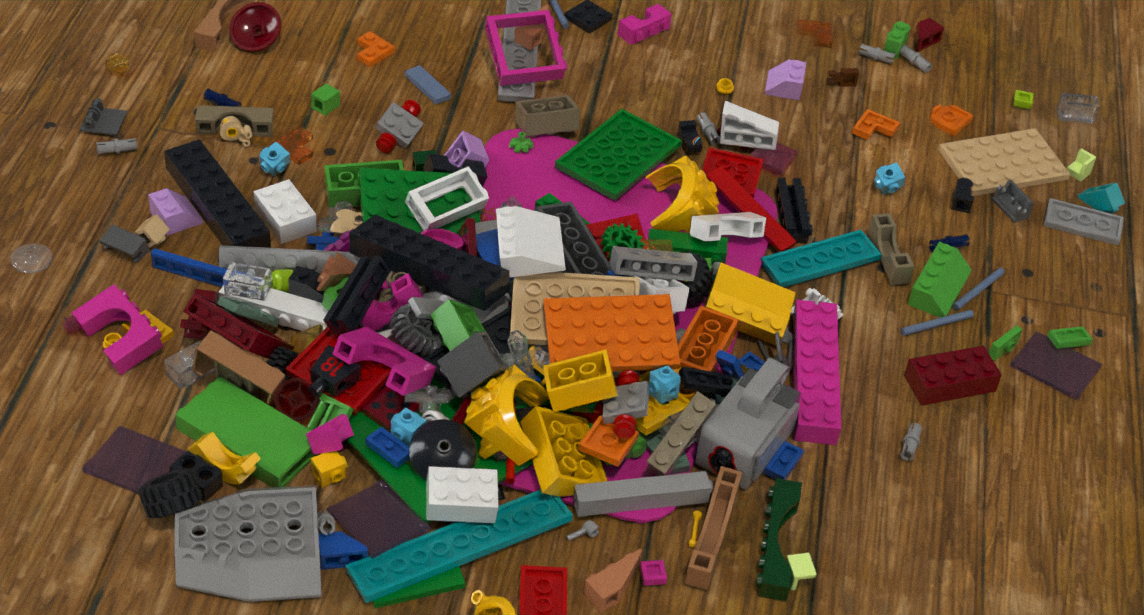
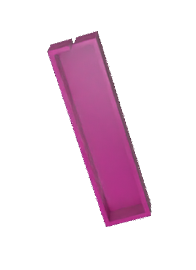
(816, 372)

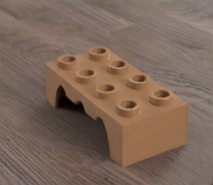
(235, 358)

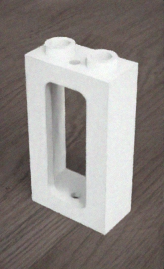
(460, 179)

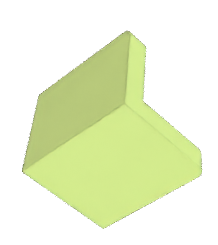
(1082, 165)
(801, 567)

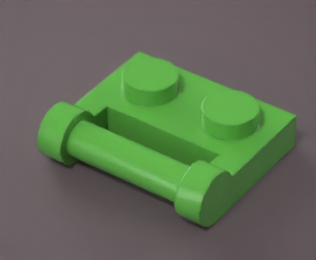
(335, 409)

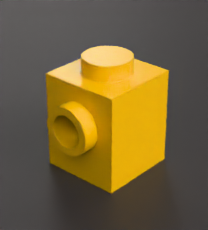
(328, 468)

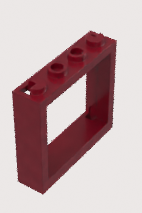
(235, 328)

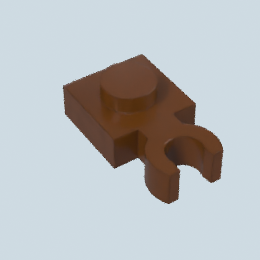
(845, 78)

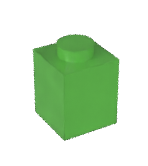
(325, 99)

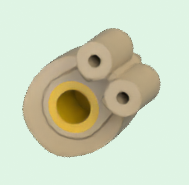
(232, 130)

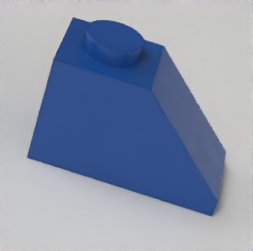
(339, 550)

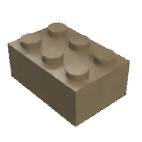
(547, 115)

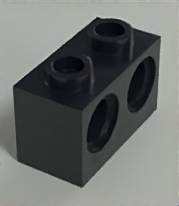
(208, 476)

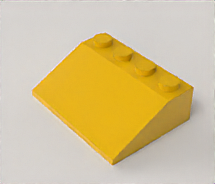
(754, 301)
(559, 460)

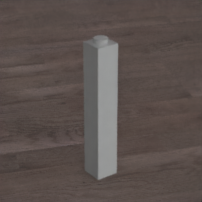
(642, 493)

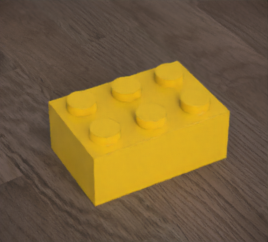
(579, 380)

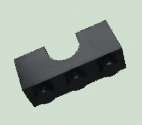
(440, 163)

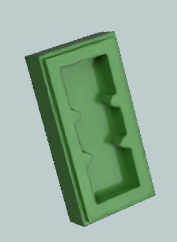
(1069, 337)
(1005, 343)

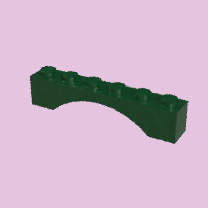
(776, 573)

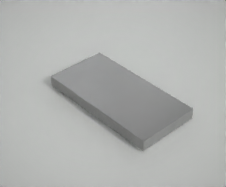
(1083, 221)

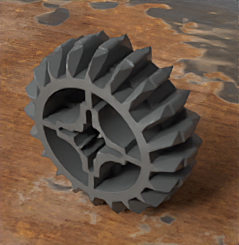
(415, 333)

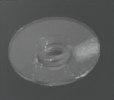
(31, 258)

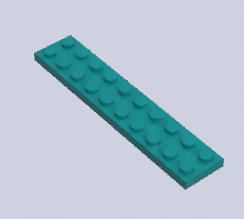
(456, 545)

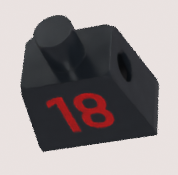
(332, 374)

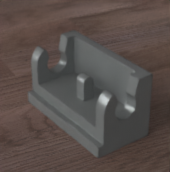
(1013, 202)
(125, 242)

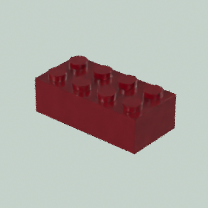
(952, 375)

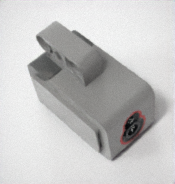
(750, 423)

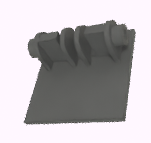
(102, 119)

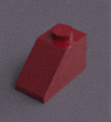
(927, 34)

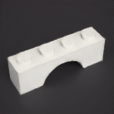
(741, 224)

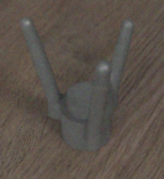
(779, 357)

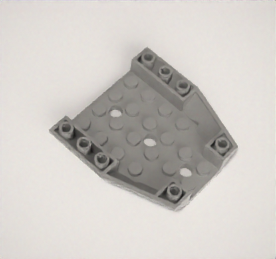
(257, 564)

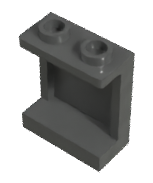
(471, 364)

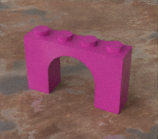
(114, 306)
(408, 370)

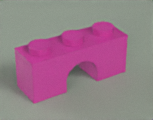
(655, 21)
(381, 312)

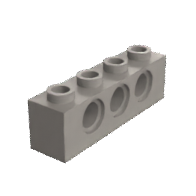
(653, 263)

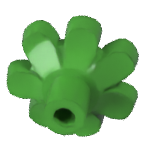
(521, 143)

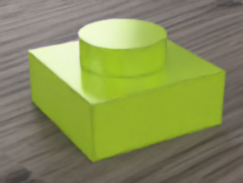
(1023, 99)

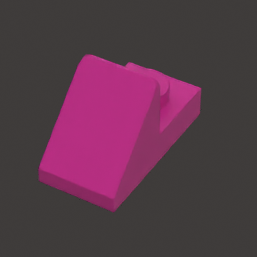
(330, 435)

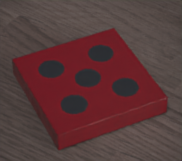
(468, 234)
(385, 405)

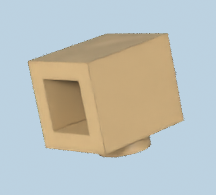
(152, 230)

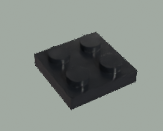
(588, 16)

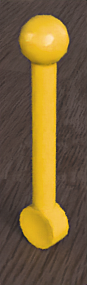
(696, 516)

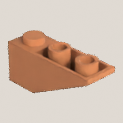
(530, 35)
(335, 271)
(610, 584)

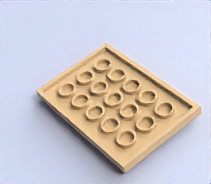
(1004, 157)
(530, 290)

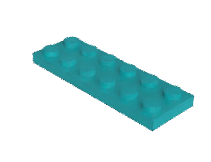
(820, 258)

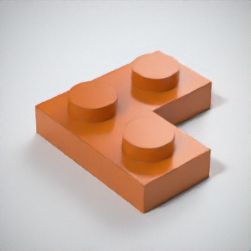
(374, 49)
(874, 122)

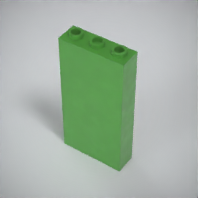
(248, 427)

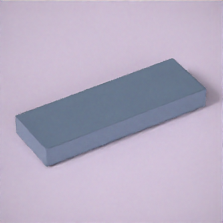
(427, 85)

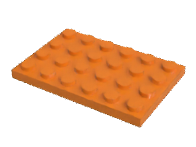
(631, 327)

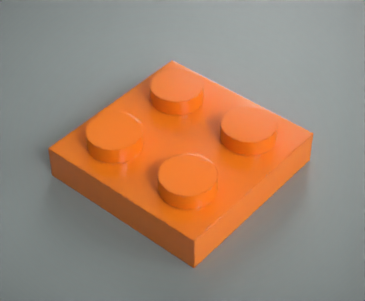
(605, 445)

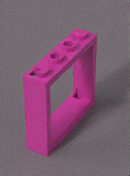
(525, 75)

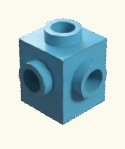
(274, 159)
(889, 178)
(664, 384)
(405, 425)

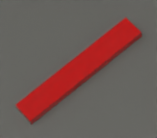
(744, 202)

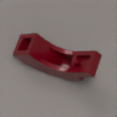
(194, 328)

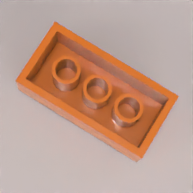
(704, 337)

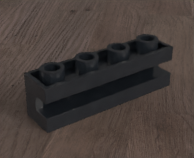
(793, 209)
(357, 295)

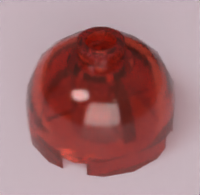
(290, 388)

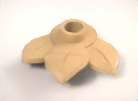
(346, 221)

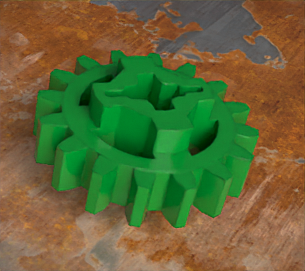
(621, 237)

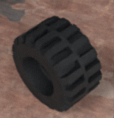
(702, 281)
(170, 493)

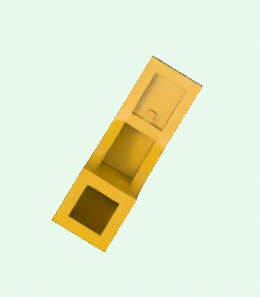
(233, 467)

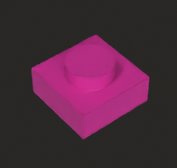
(653, 572)

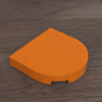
(950, 119)

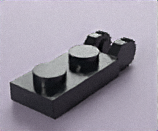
(705, 381)

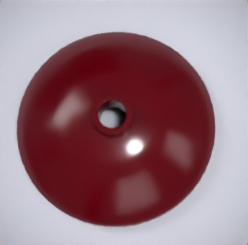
(251, 20)

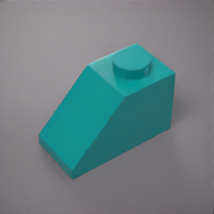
(1103, 197)

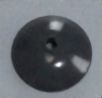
(426, 449)

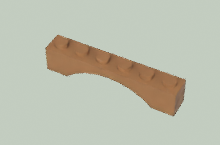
(209, 32)
(714, 528)

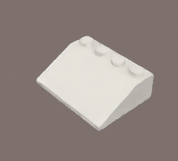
(529, 241)

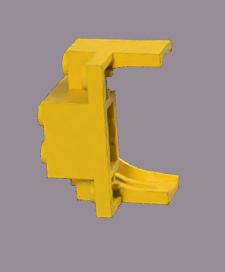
(694, 198)
(494, 418)

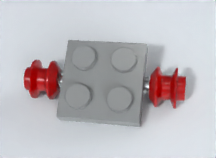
(398, 126)
(629, 404)

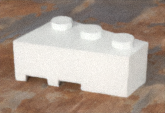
(747, 128)

